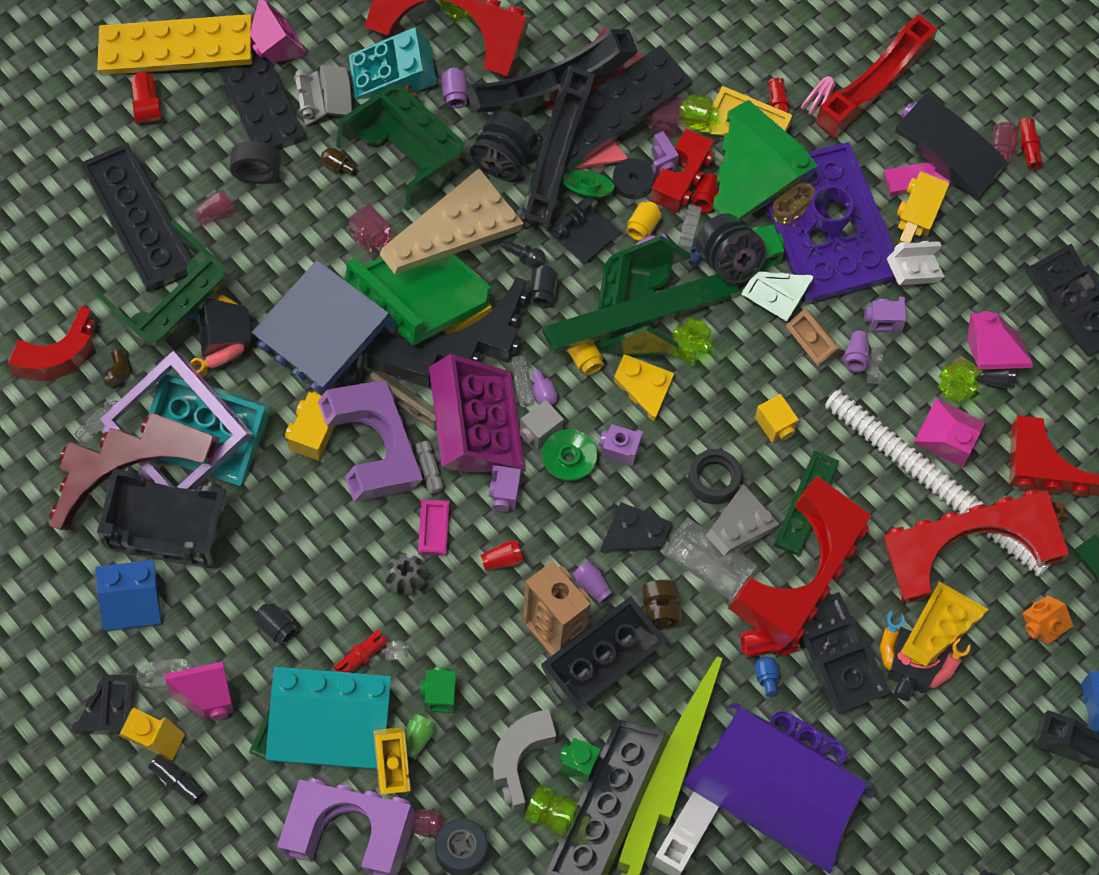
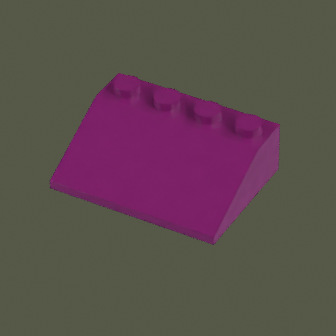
(475, 416)

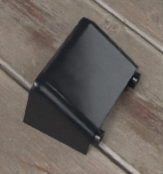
(162, 520)

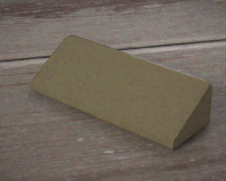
(408, 400)

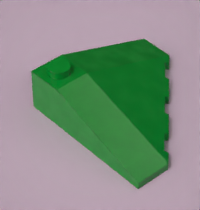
(758, 162)

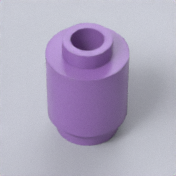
(454, 88)

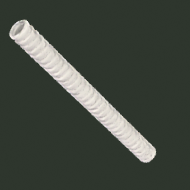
(919, 468)

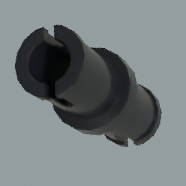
(176, 779)

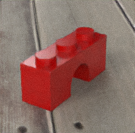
(674, 188)

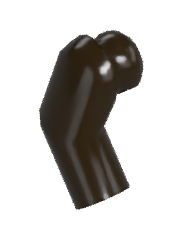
(119, 371)

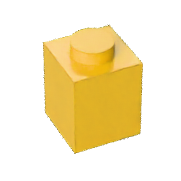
(777, 419)

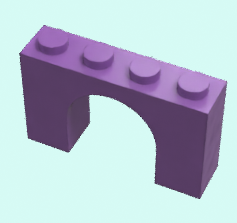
(374, 406)
(317, 804)

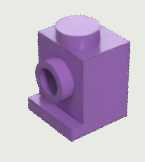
(886, 315)
(620, 452)
(504, 488)

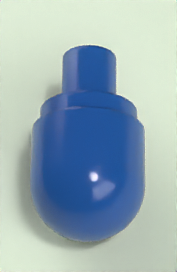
(767, 674)

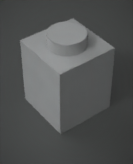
(540, 424)

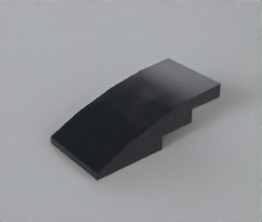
(951, 145)
(1070, 294)
(841, 656)

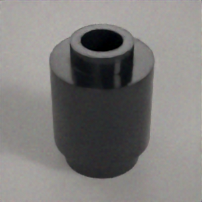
(543, 286)
(275, 623)

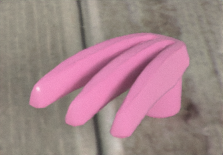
(825, 88)

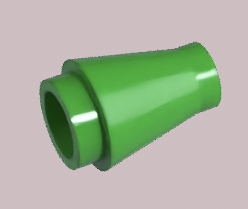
(418, 734)

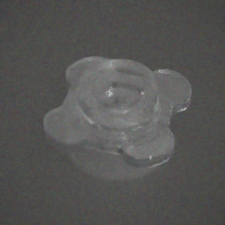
(396, 651)

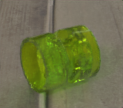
(550, 810)

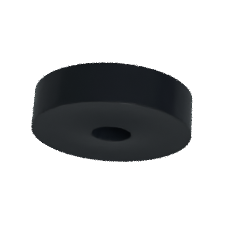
(633, 168)

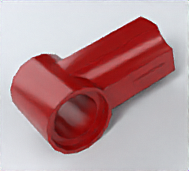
(145, 104)
(755, 644)

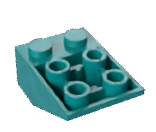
(392, 62)

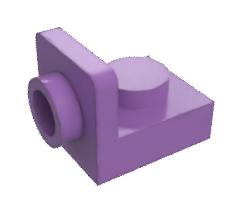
(664, 153)

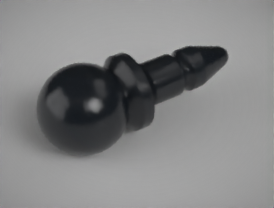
(533, 257)

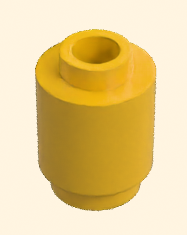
(643, 220)
(587, 358)

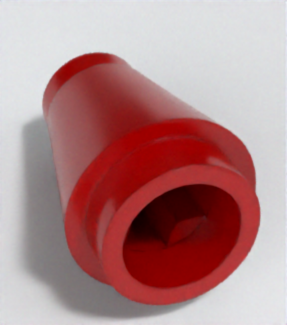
(705, 192)
(503, 556)

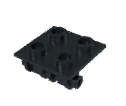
(584, 230)

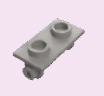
(310, 96)

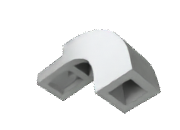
(522, 737)

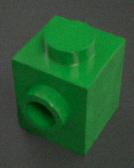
(774, 245)
(439, 690)
(579, 760)

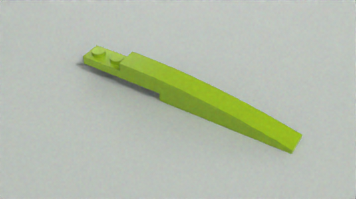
(667, 778)

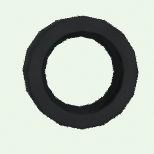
(262, 172)
(718, 457)

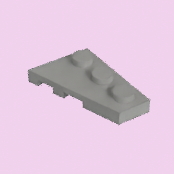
(741, 523)

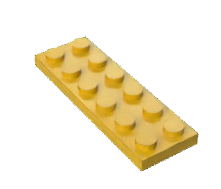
(175, 44)

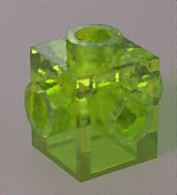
(692, 340)
(959, 379)

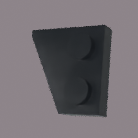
(635, 530)
(107, 707)

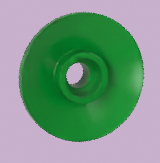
(588, 183)
(573, 444)

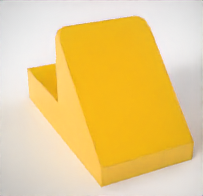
(152, 734)

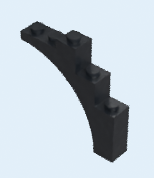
(527, 92)
(490, 336)

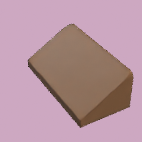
(813, 337)

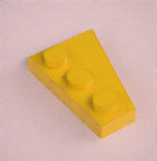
(729, 99)

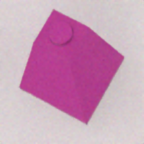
(274, 35)
(996, 343)
(949, 432)
(202, 690)

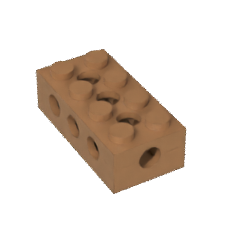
(554, 607)

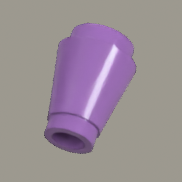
(857, 352)
(592, 581)

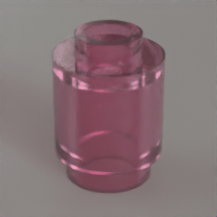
(1004, 139)

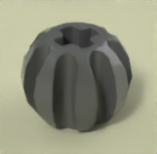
(413, 579)

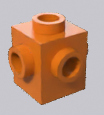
(1047, 619)

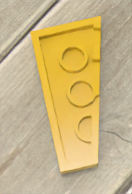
(941, 623)

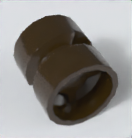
(661, 601)

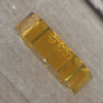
(792, 201)

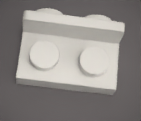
(916, 263)

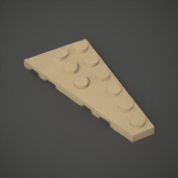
(459, 221)

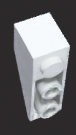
(685, 835)

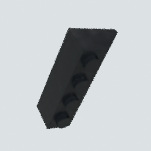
(601, 655)

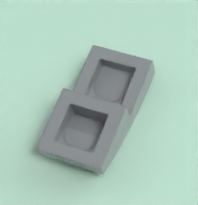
(336, 90)

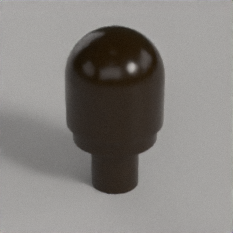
(337, 161)

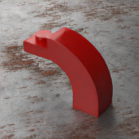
(58, 359)

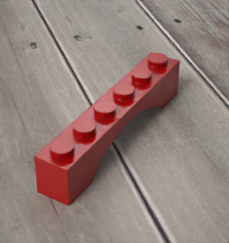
(853, 99)

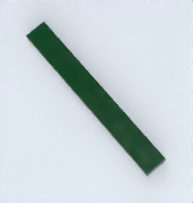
(638, 312)

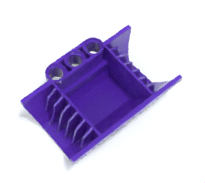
(782, 783)

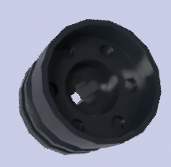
(504, 145)
(731, 248)

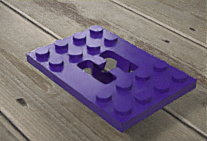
(842, 262)

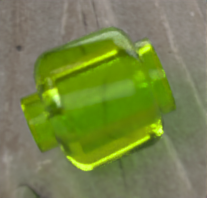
(698, 112)

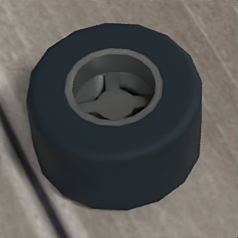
(456, 838)

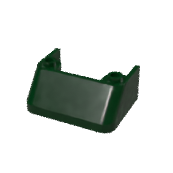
(413, 130)
(634, 275)
(203, 279)

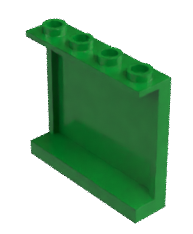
(423, 297)

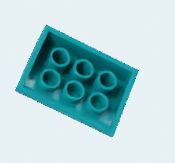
(181, 403)
(326, 717)

